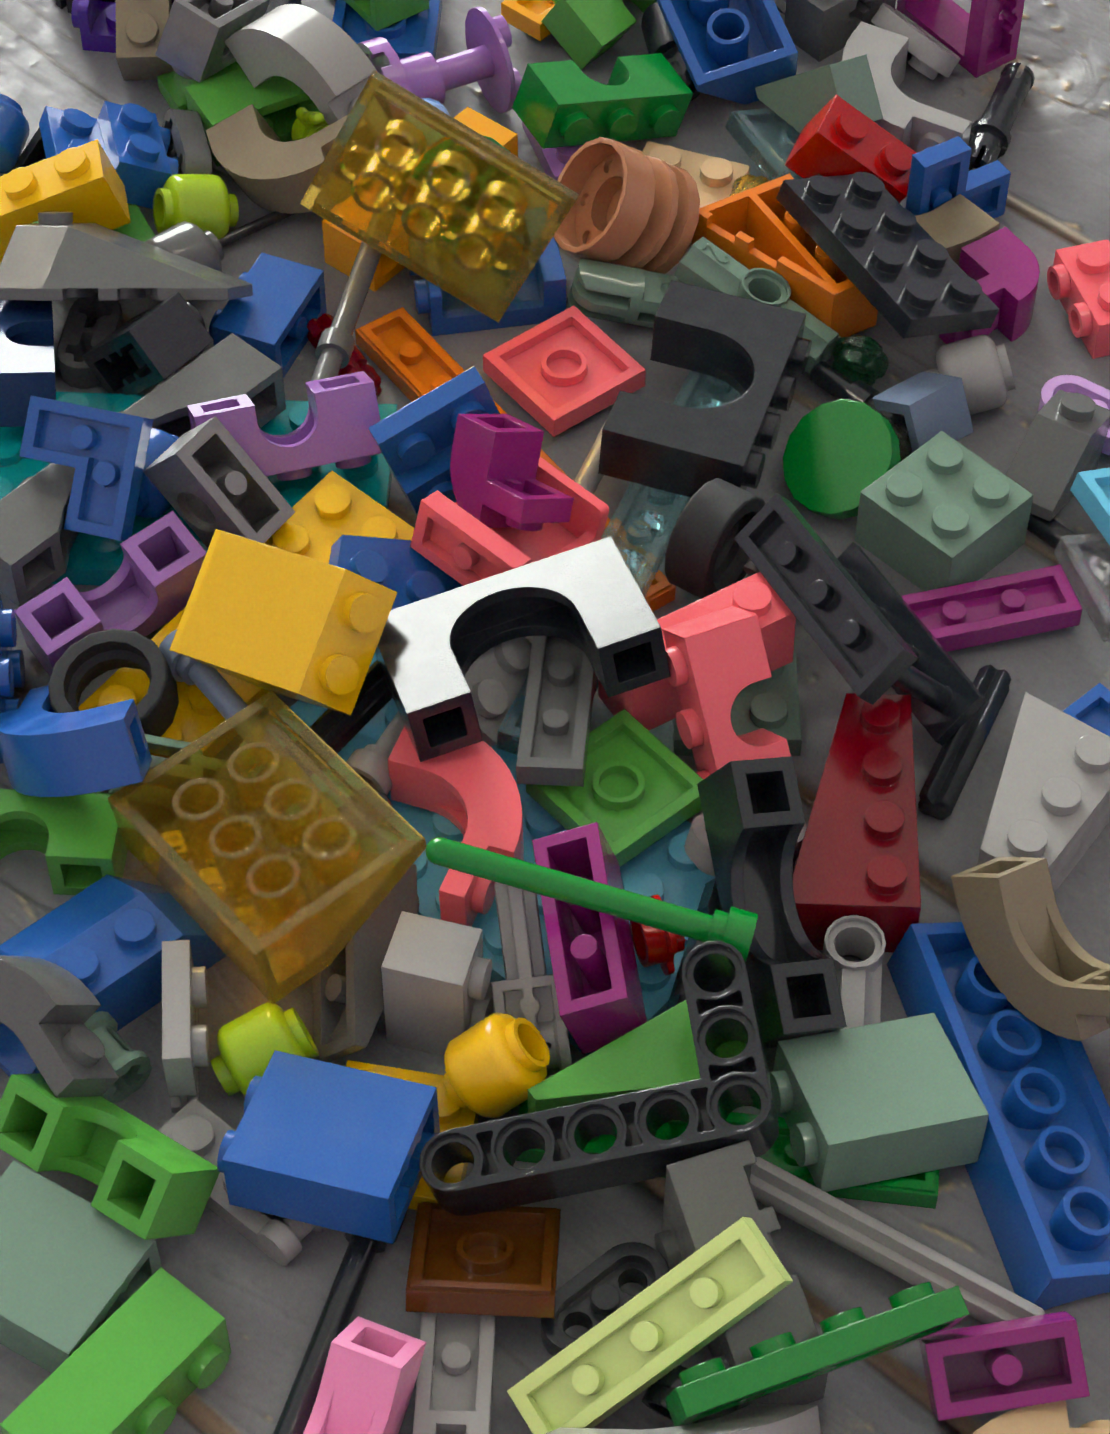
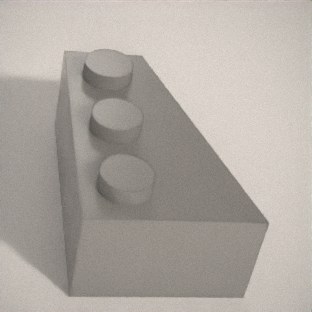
(1050, 791)

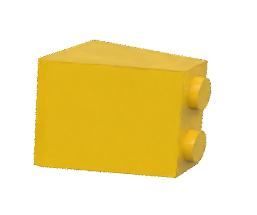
(283, 621)

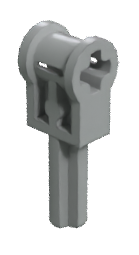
(527, 987)

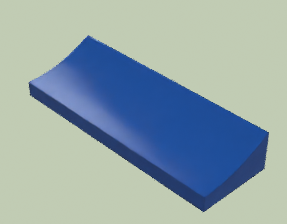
(1047, 1124)

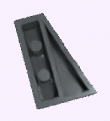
(701, 1202)

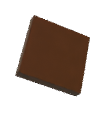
(484, 1262)

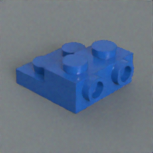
(127, 136)
(421, 435)

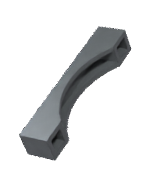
(34, 514)

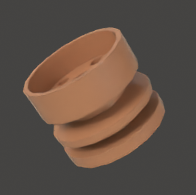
(628, 207)

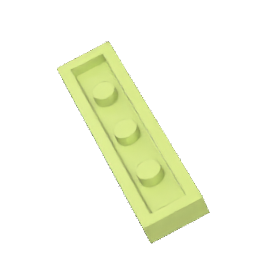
(653, 1332)

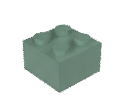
(943, 515)

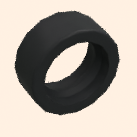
(702, 545)
(112, 651)

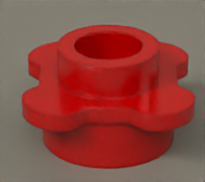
(656, 946)

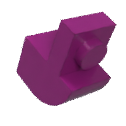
(1007, 276)
(497, 470)

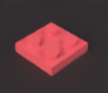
(563, 370)

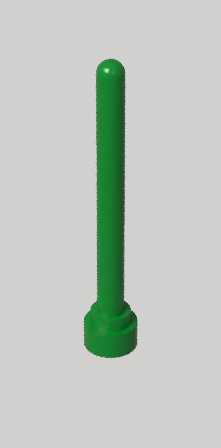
(730, 927)

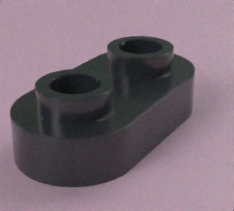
(597, 1291)

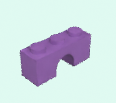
(331, 433)
(140, 597)

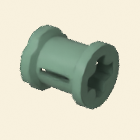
(129, 1065)

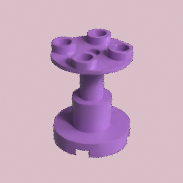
(483, 61)

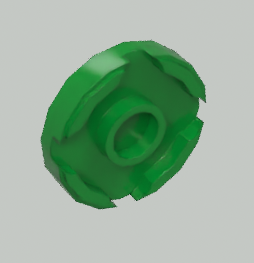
(837, 455)

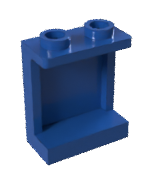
(536, 301)

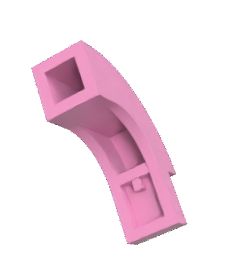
(366, 1381)

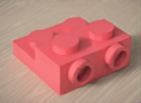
(1083, 286)

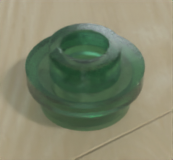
(860, 358)

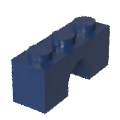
(25, 357)

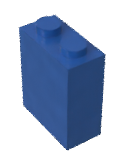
(329, 1146)

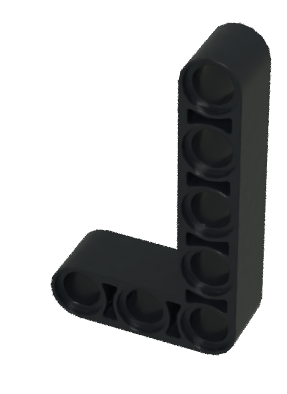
(629, 1116)

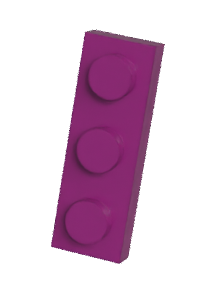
(998, 608)

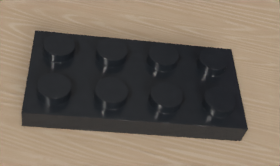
(887, 254)

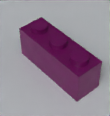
(590, 949)

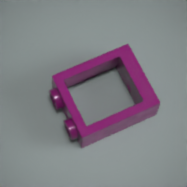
(979, 38)

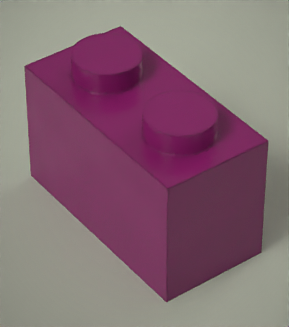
(1004, 1365)

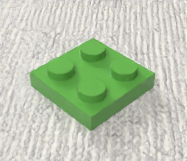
(630, 788)

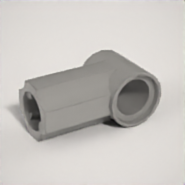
(857, 981)

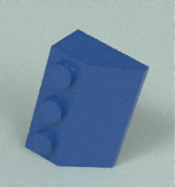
(731, 45)

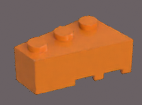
(764, 235)

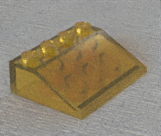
(437, 197)
(268, 843)

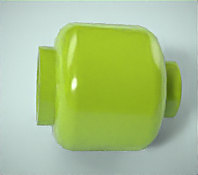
(197, 200)
(251, 1040)

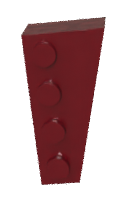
(863, 825)

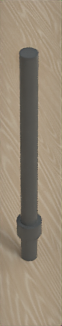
(337, 341)

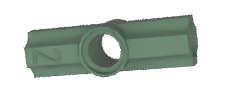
(715, 270)

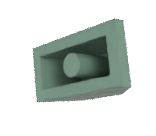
(805, 94)

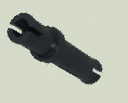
(991, 133)

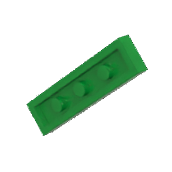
(844, 1341)

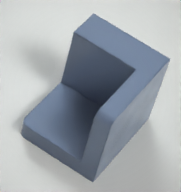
(929, 406)

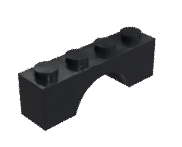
(752, 834)

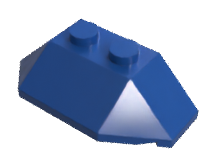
(113, 945)

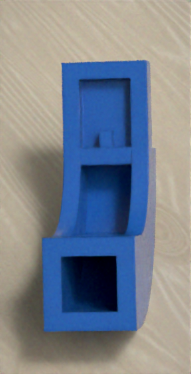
(72, 750)

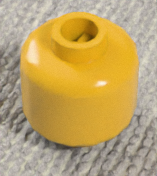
(495, 1064)

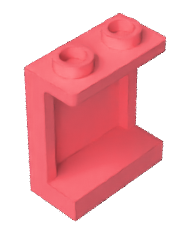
(474, 552)

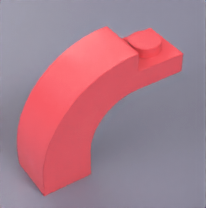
(478, 797)

